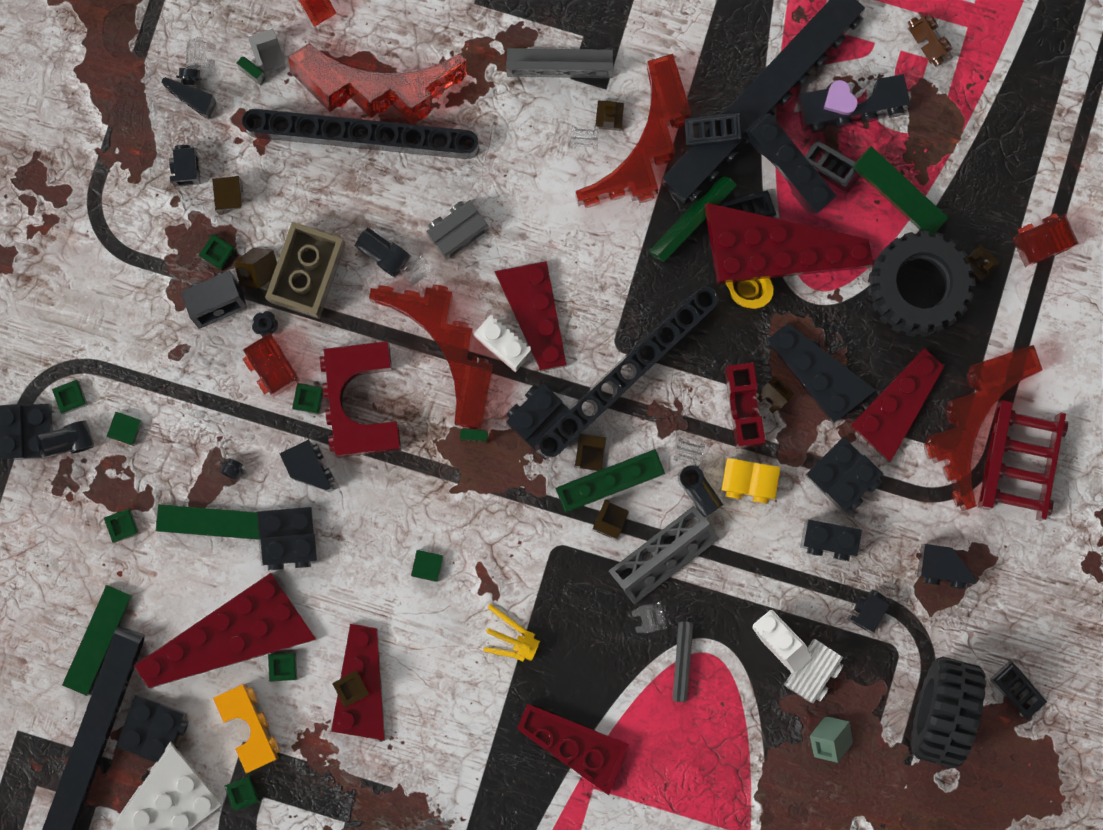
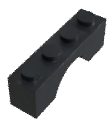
(888, 97)
(780, 150)

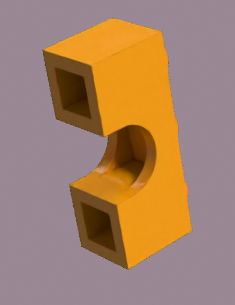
(241, 704)

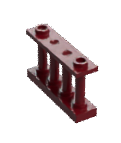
(1002, 443)

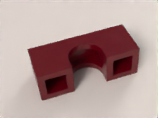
(743, 405)

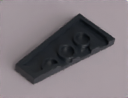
(821, 375)

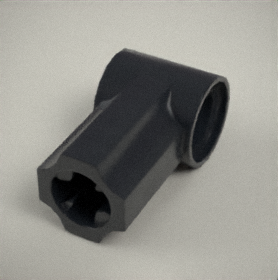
(387, 255)
(72, 438)
(701, 492)

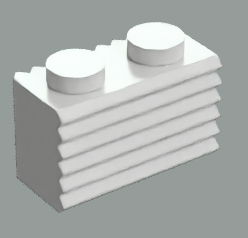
(502, 343)
(782, 641)
(813, 676)

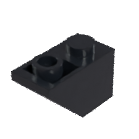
(305, 466)
(943, 564)

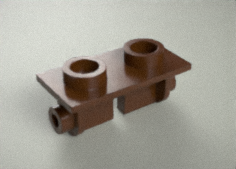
(926, 29)

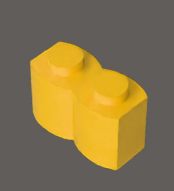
(750, 480)

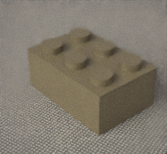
(305, 270)

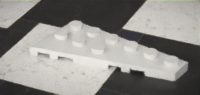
(169, 797)

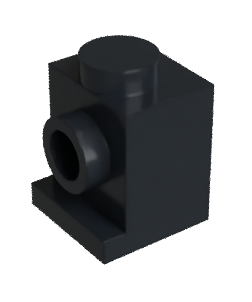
(184, 166)
(869, 611)

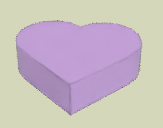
(840, 99)

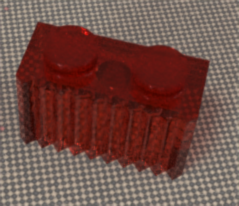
(1045, 240)
(271, 366)

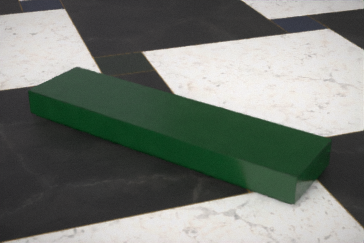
(899, 191)
(691, 219)
(610, 481)
(207, 522)
(96, 640)

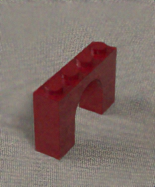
(341, 367)

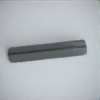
(682, 662)

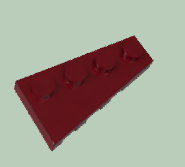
(533, 304)
(894, 410)
(366, 715)
(579, 747)

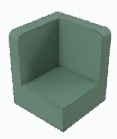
(831, 739)

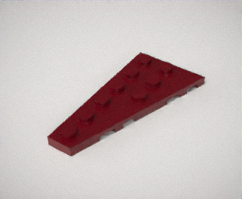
(766, 247)
(240, 630)

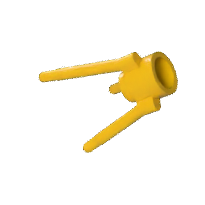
(524, 645)

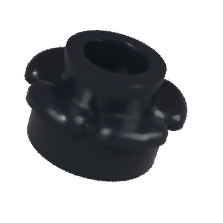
(189, 76)
(259, 318)
(232, 469)

